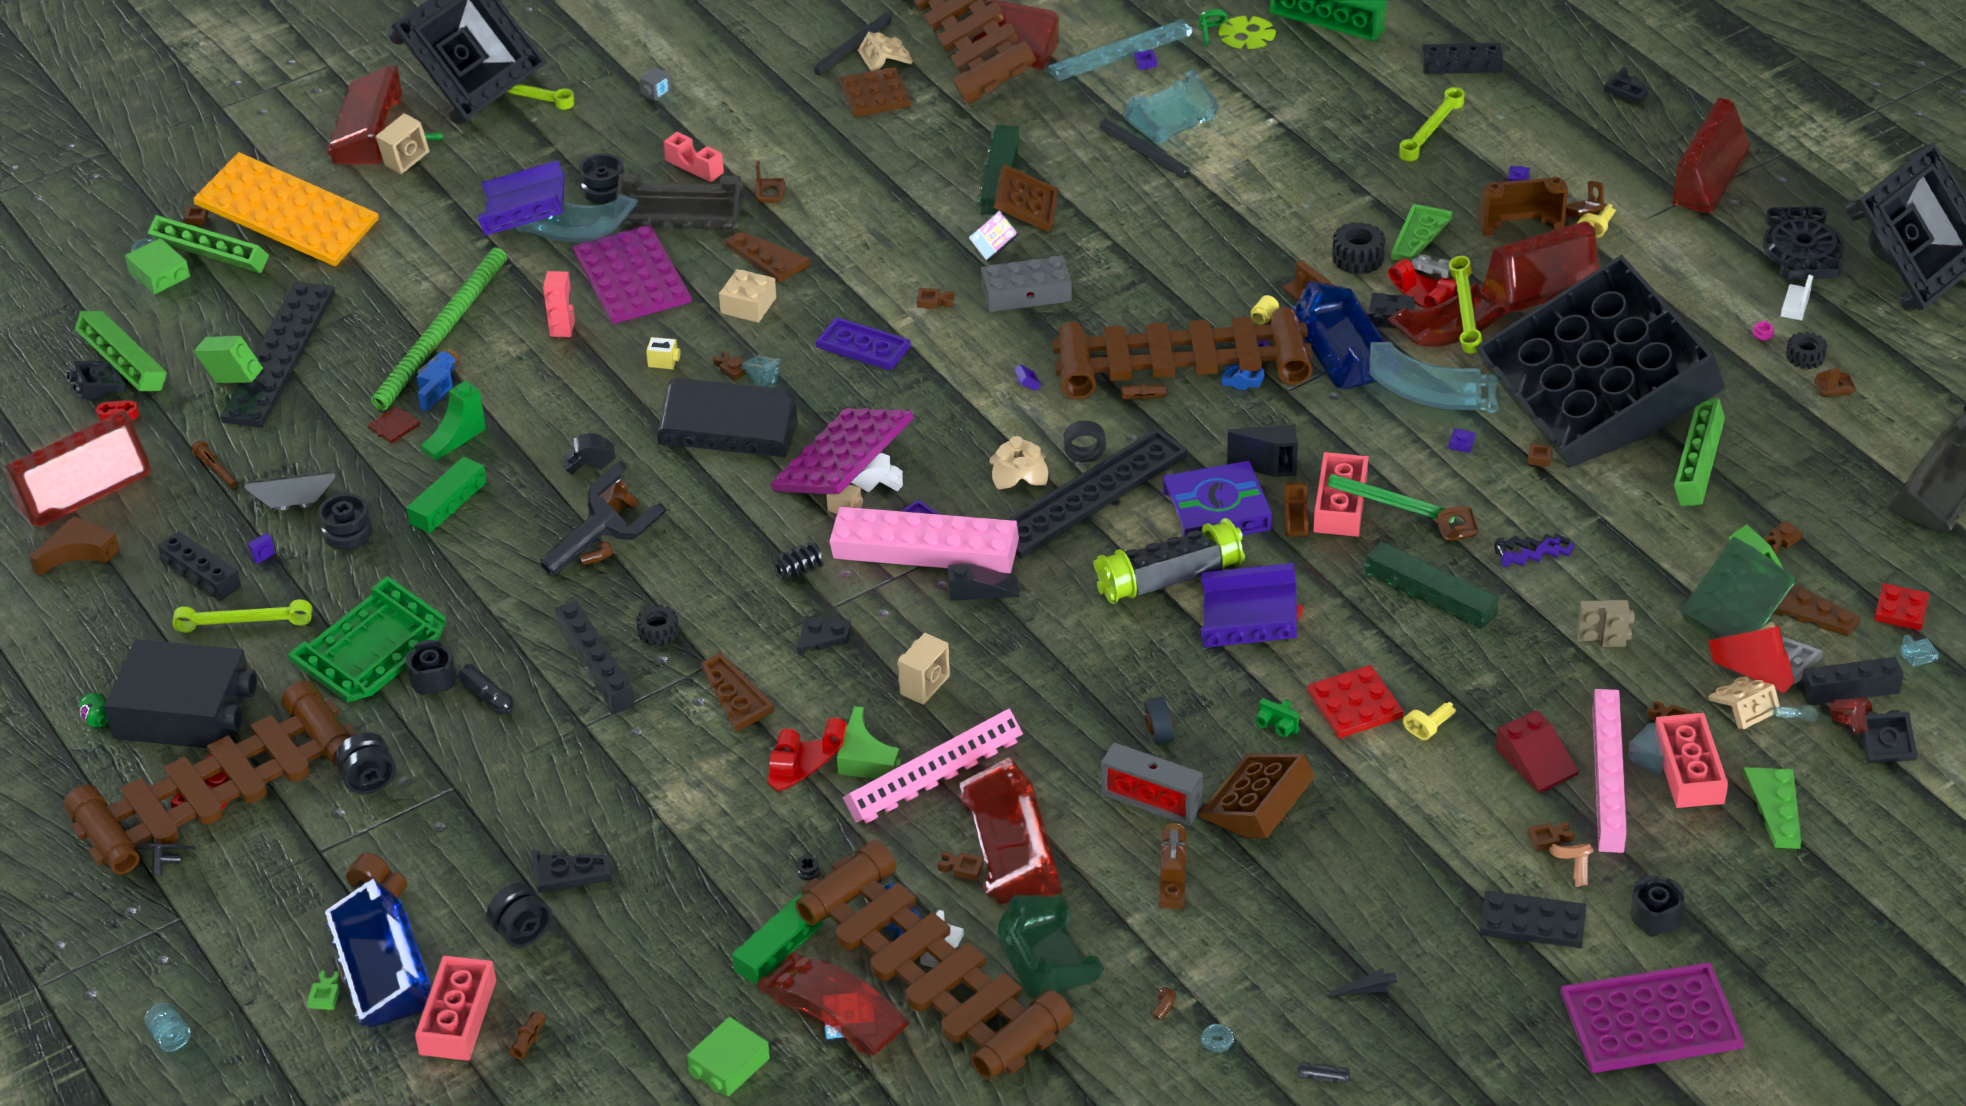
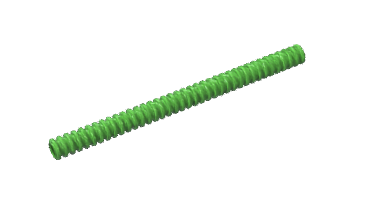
(438, 329)

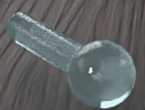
(1806, 713)

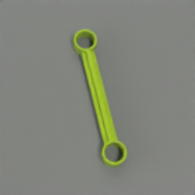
(562, 98)
(1410, 148)
(1465, 301)
(237, 616)

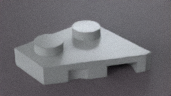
(1430, 266)
(1801, 657)

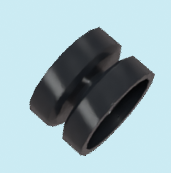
(600, 177)
(345, 521)
(365, 763)
(518, 915)

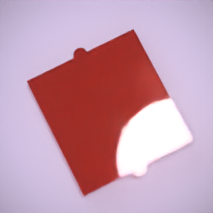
(394, 424)

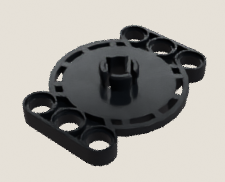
(1818, 243)

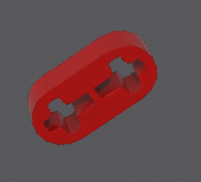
(108, 409)

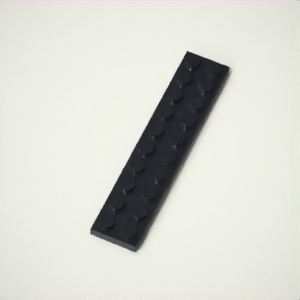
(279, 354)
(1095, 489)

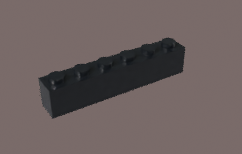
(594, 657)

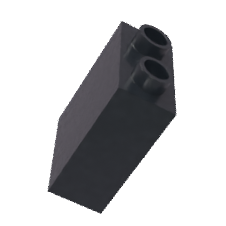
(179, 693)

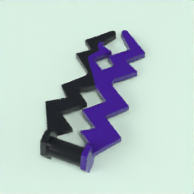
(1542, 547)

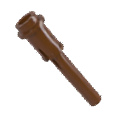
(201, 450)

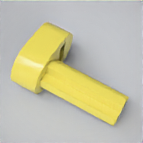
(1601, 221)
(1426, 726)

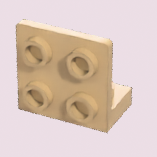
(878, 47)
(1749, 699)

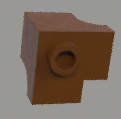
(619, 497)

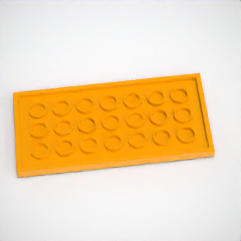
(286, 209)

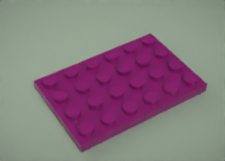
(631, 274)
(842, 451)
(1651, 1017)

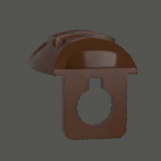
(1592, 205)

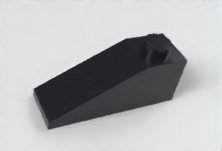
(977, 582)

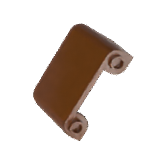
(1522, 200)

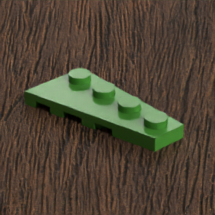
(1419, 230)
(1777, 803)

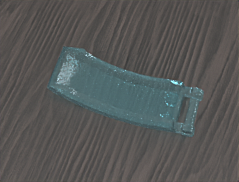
(582, 222)
(1430, 383)

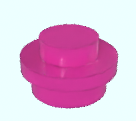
(1763, 331)

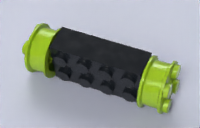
(1169, 561)

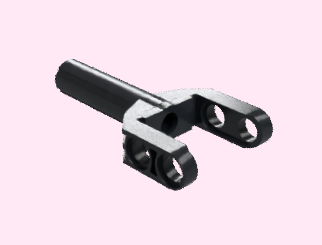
(601, 521)

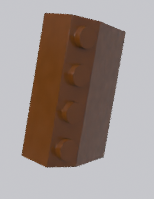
(1258, 793)

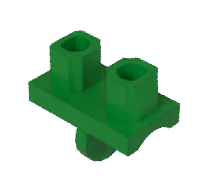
(1279, 715)

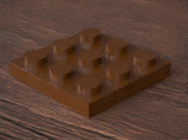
(874, 92)
(1026, 198)

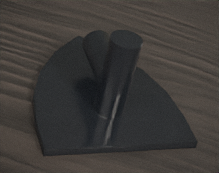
(160, 857)

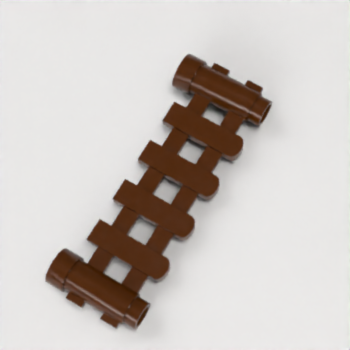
(983, 75)
(1078, 369)
(116, 847)
(997, 1051)

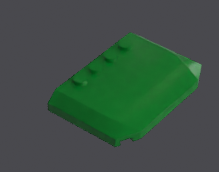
(369, 642)

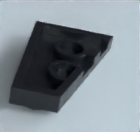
(562, 872)

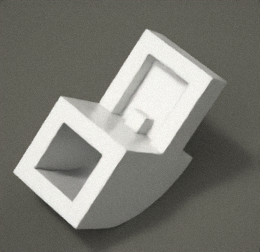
(879, 471)

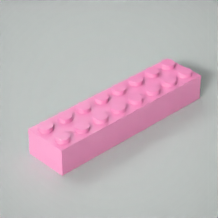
(923, 539)

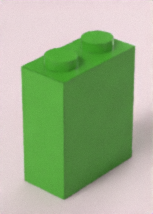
(157, 266)
(228, 359)
(728, 1057)

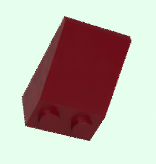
(1535, 751)

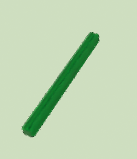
(1385, 496)

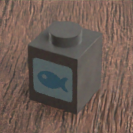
(655, 83)

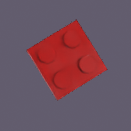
(1901, 606)

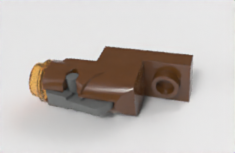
(1173, 867)

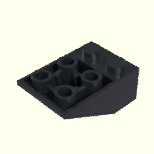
(1269, 449)

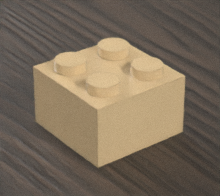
(402, 143)
(747, 295)
(923, 668)

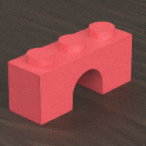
(704, 164)
(559, 312)

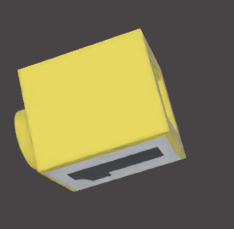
(662, 353)

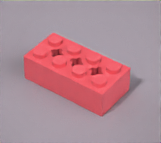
(1337, 510)
(1691, 760)
(455, 1008)

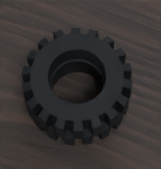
(1358, 247)

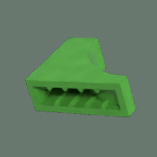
(863, 754)

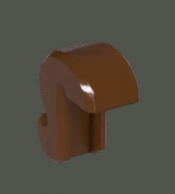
(1296, 509)
(372, 866)

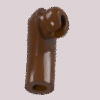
(595, 556)
(1166, 1002)

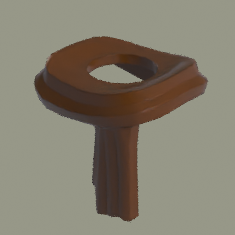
(761, 184)
(1827, 382)
(1459, 532)

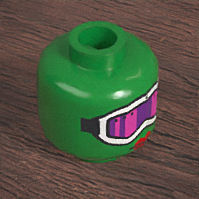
(92, 710)

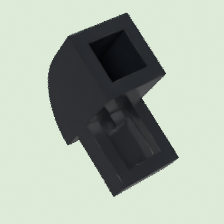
(591, 449)

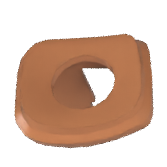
(1580, 854)

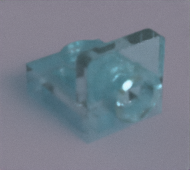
(1918, 651)

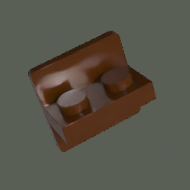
(1303, 274)

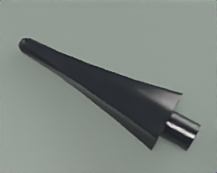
(1374, 982)

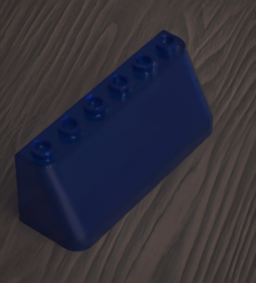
(1338, 333)
(378, 955)

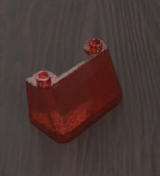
(1032, 24)

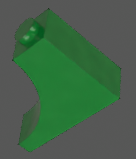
(461, 422)

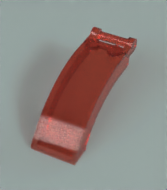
(1443, 322)
(836, 999)

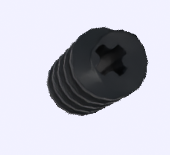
(797, 559)

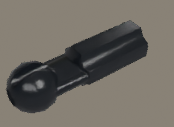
(485, 689)

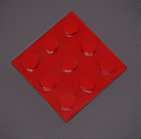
(1354, 701)

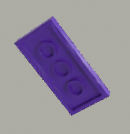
(863, 343)

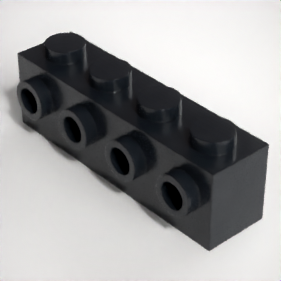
(1462, 58)
(199, 566)
(1851, 680)

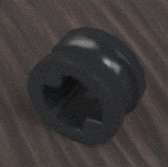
(808, 861)

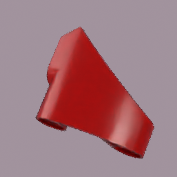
(1427, 291)
(1755, 655)
(797, 760)

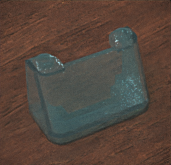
(1172, 109)

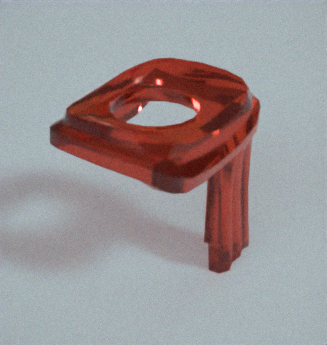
(1857, 718)

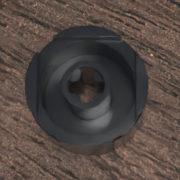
(431, 667)
(1657, 905)

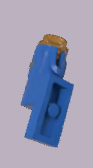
(435, 378)

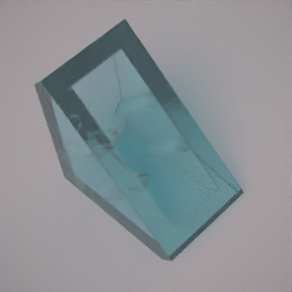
(762, 369)
(1646, 750)

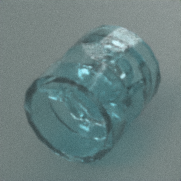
(166, 1027)

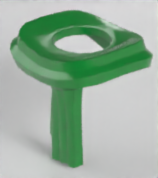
(1203, 23)

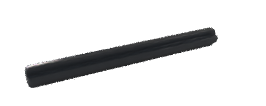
(851, 44)
(1144, 148)

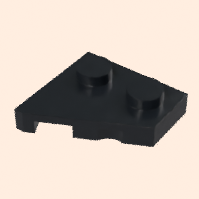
(1626, 87)
(823, 633)

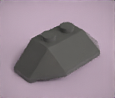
(291, 490)

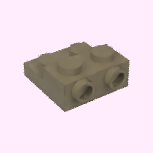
(1605, 622)

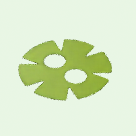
(1254, 38)

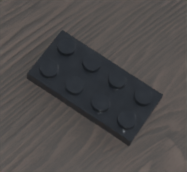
(1533, 919)

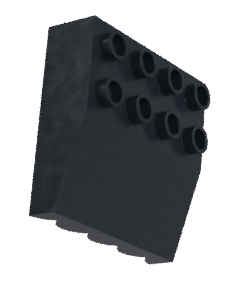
(1602, 364)

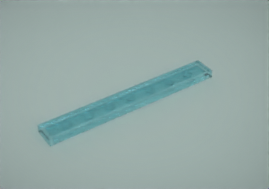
(1119, 50)

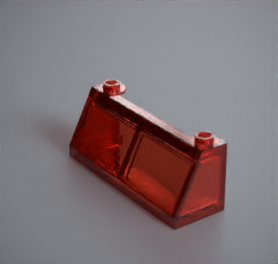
(1011, 833)

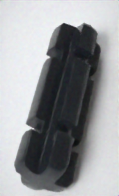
(1324, 1072)

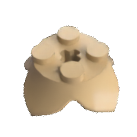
(1018, 461)

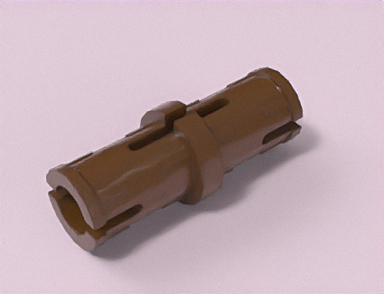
(1143, 391)
(527, 1035)

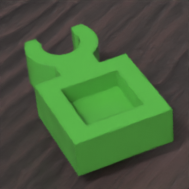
(324, 994)

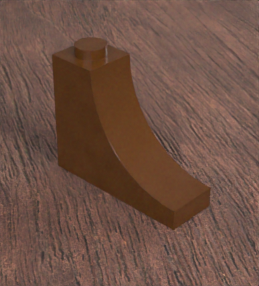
(75, 542)

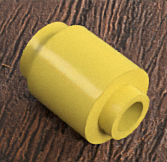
(1263, 310)

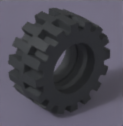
(1806, 350)
(658, 634)

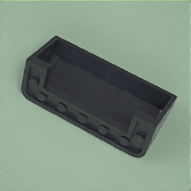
(728, 417)

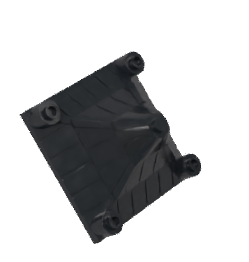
(468, 51)
(1918, 226)

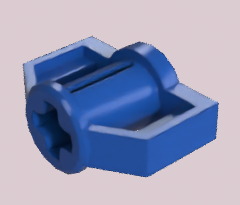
(1243, 379)

